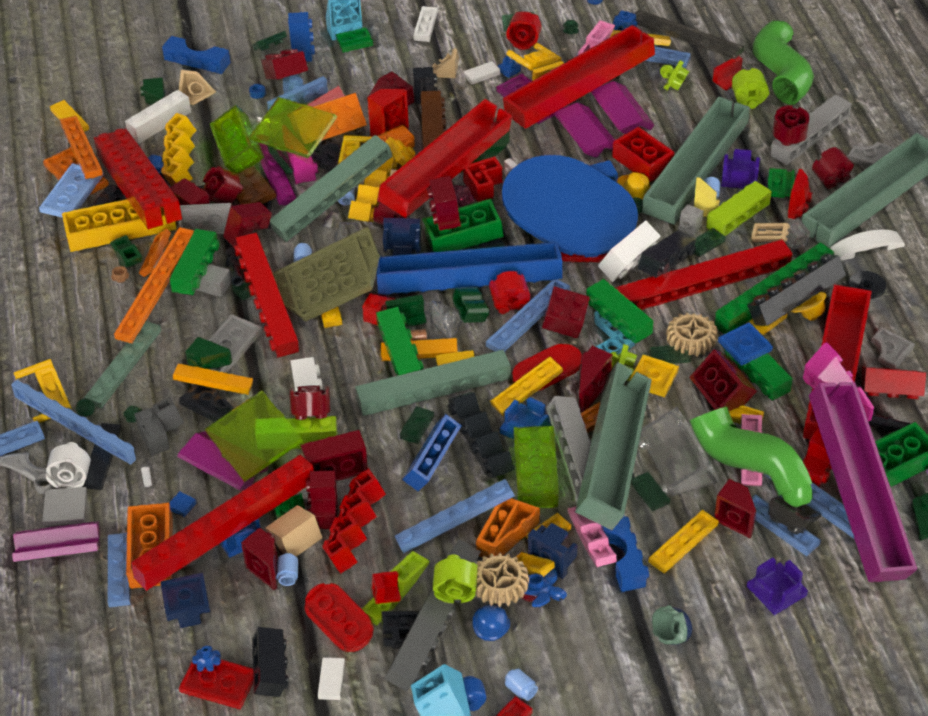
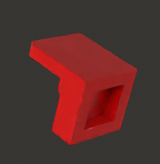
(385, 587)

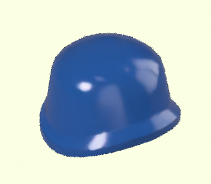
(490, 622)

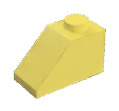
(705, 197)

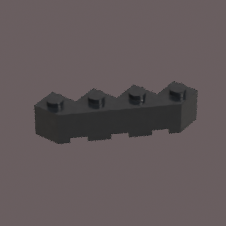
(481, 438)

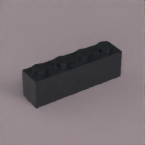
(667, 254)

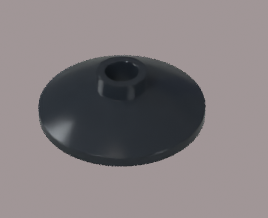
(868, 281)

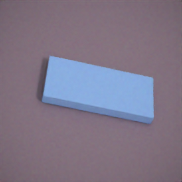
(69, 192)

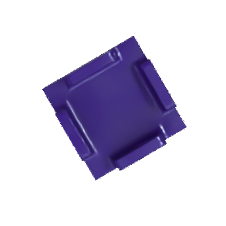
(739, 170)
(777, 585)

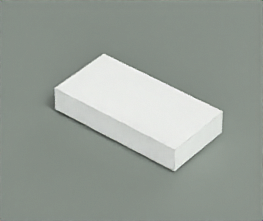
(481, 72)
(331, 678)

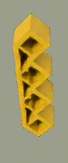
(177, 149)
(367, 194)

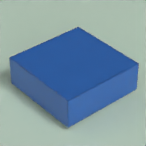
(182, 504)

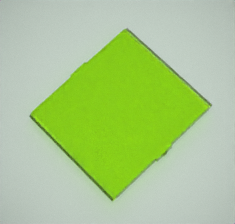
(293, 127)
(253, 435)

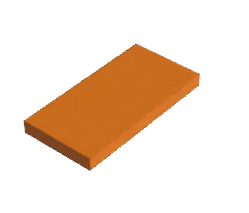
(61, 162)

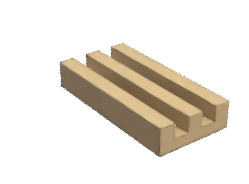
(769, 235)

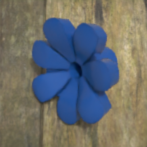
(206, 658)

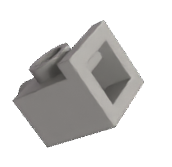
(690, 220)

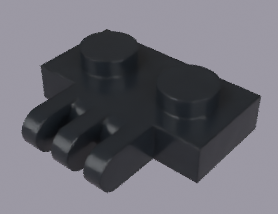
(327, 155)

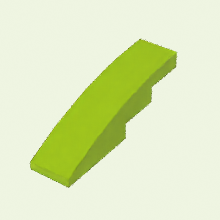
(408, 573)

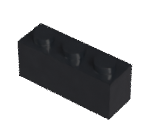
(269, 662)

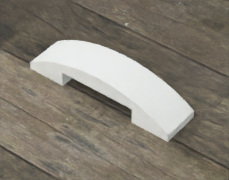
(867, 240)

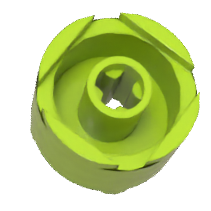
(750, 87)
(455, 579)

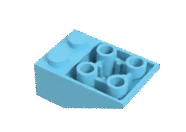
(343, 16)
(441, 693)

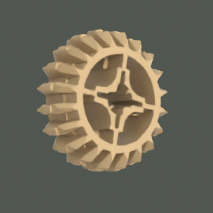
(703, 332)
(501, 579)

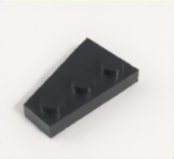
(205, 402)

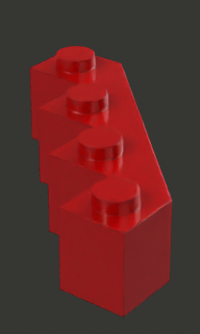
(354, 514)

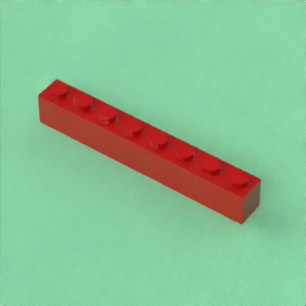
(267, 295)

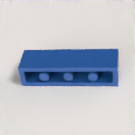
(431, 452)

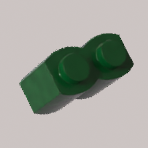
(470, 304)

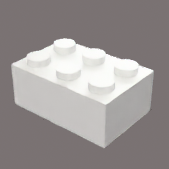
(628, 251)

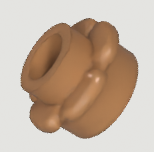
(119, 274)

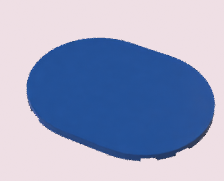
(569, 205)

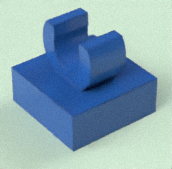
(509, 67)

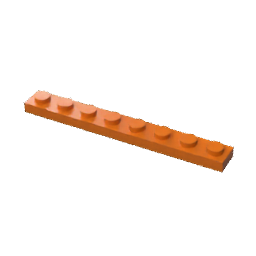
(153, 288)

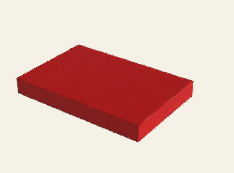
(224, 685)

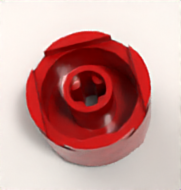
(524, 30)
(509, 292)

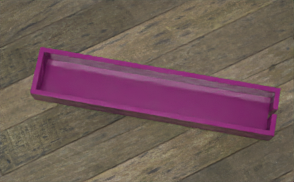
(862, 482)

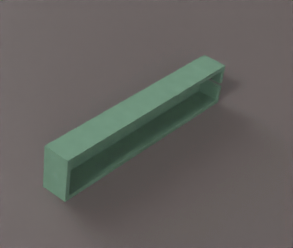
(695, 159)
(868, 192)
(614, 447)

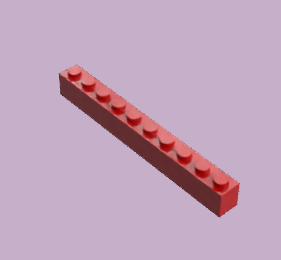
(707, 275)
(221, 523)

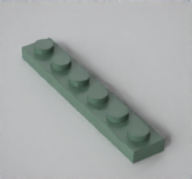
(122, 365)

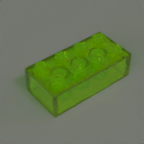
(231, 135)
(536, 466)

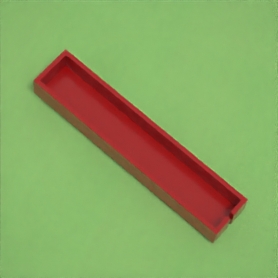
(579, 76)
(444, 157)
(137, 178)
(844, 334)

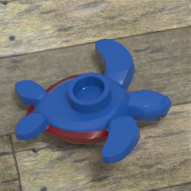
(541, 589)

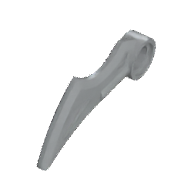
(20, 463)

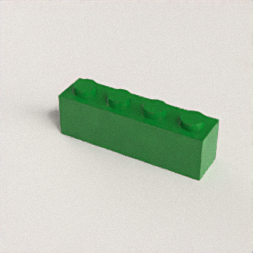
(194, 262)
(619, 311)
(398, 342)
(767, 375)

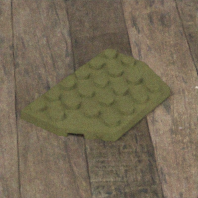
(329, 276)

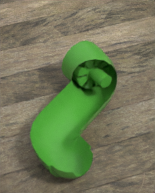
(793, 70)
(754, 453)

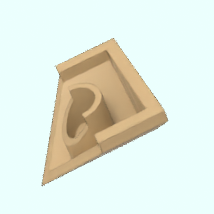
(448, 65)
(194, 86)

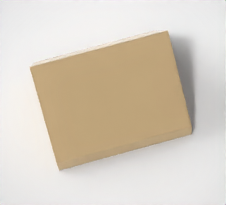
(295, 531)

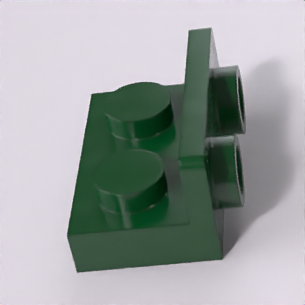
(411, 307)

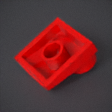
(799, 196)

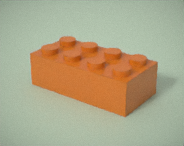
(348, 115)
(146, 529)

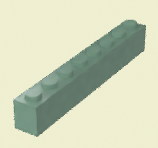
(330, 188)
(433, 382)

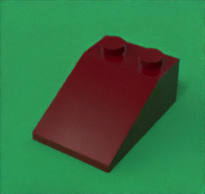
(594, 370)

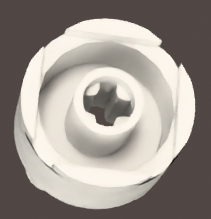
(68, 466)

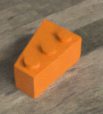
(506, 527)

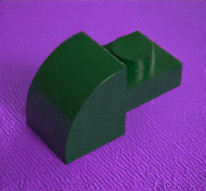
(126, 252)

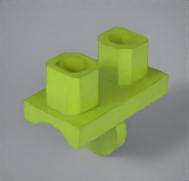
(676, 76)
(624, 358)

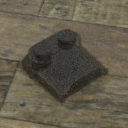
(794, 518)

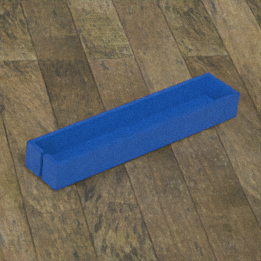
(467, 267)

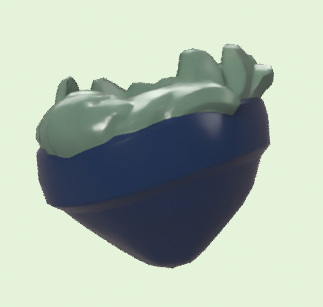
(671, 625)

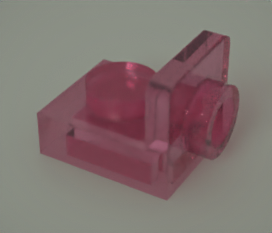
(463, 195)

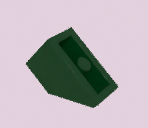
(153, 90)
(207, 354)

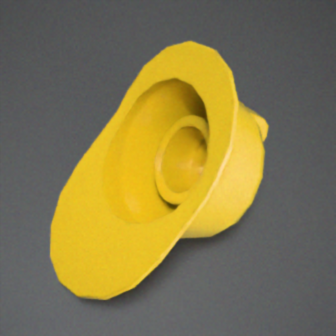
(635, 184)
(812, 307)

